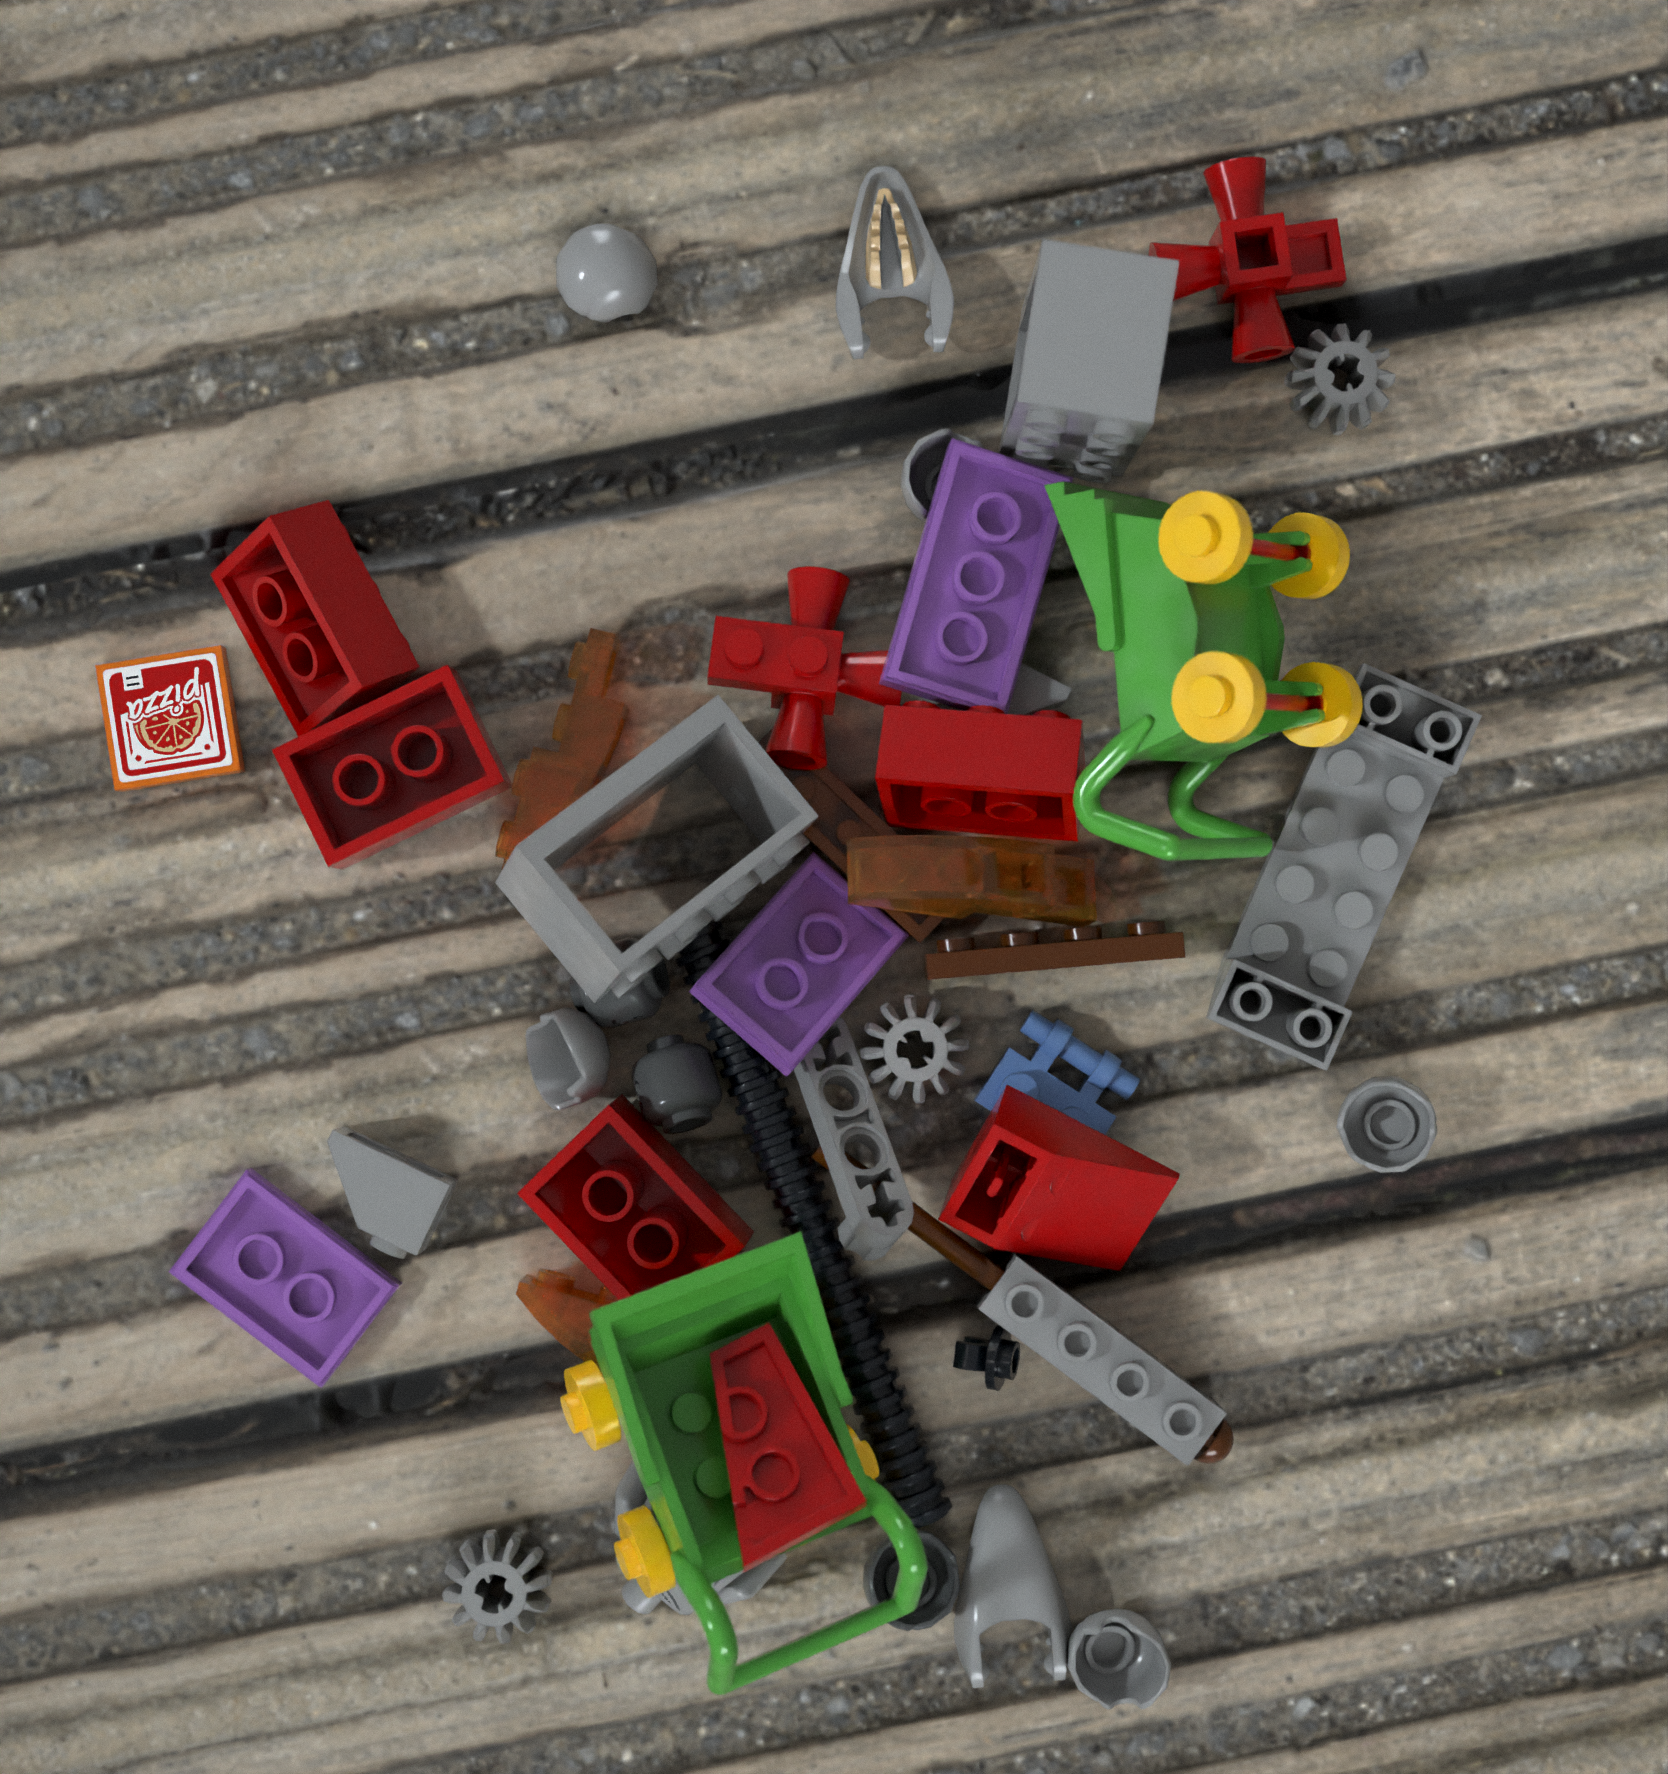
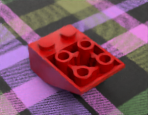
(1054, 1187)

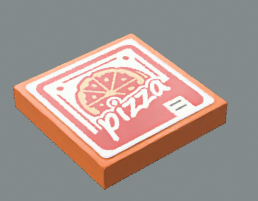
(170, 718)

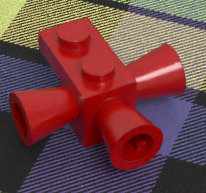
(1255, 259)
(799, 666)

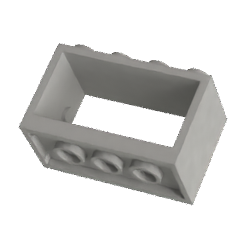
(1088, 359)
(742, 776)

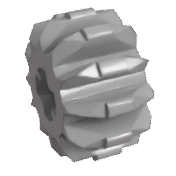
(1363, 379)
(927, 1032)
(474, 1585)

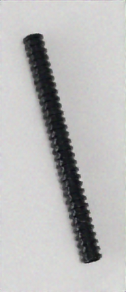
(806, 1210)

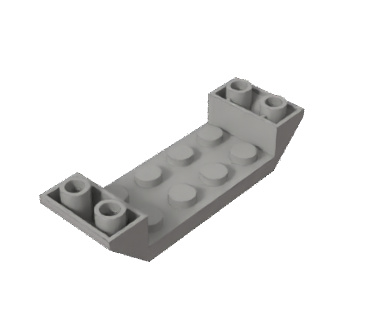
(1337, 869)

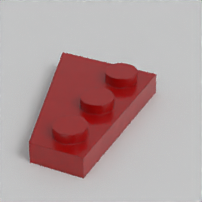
(777, 1450)

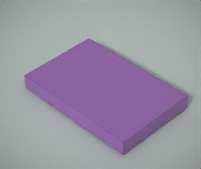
(798, 965)
(285, 1277)

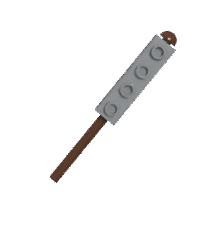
(1083, 1345)

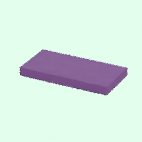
(974, 580)

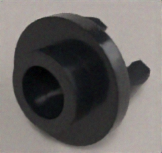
(996, 1357)

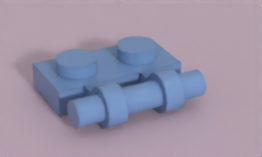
(1034, 1080)

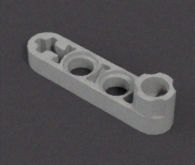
(872, 1217)

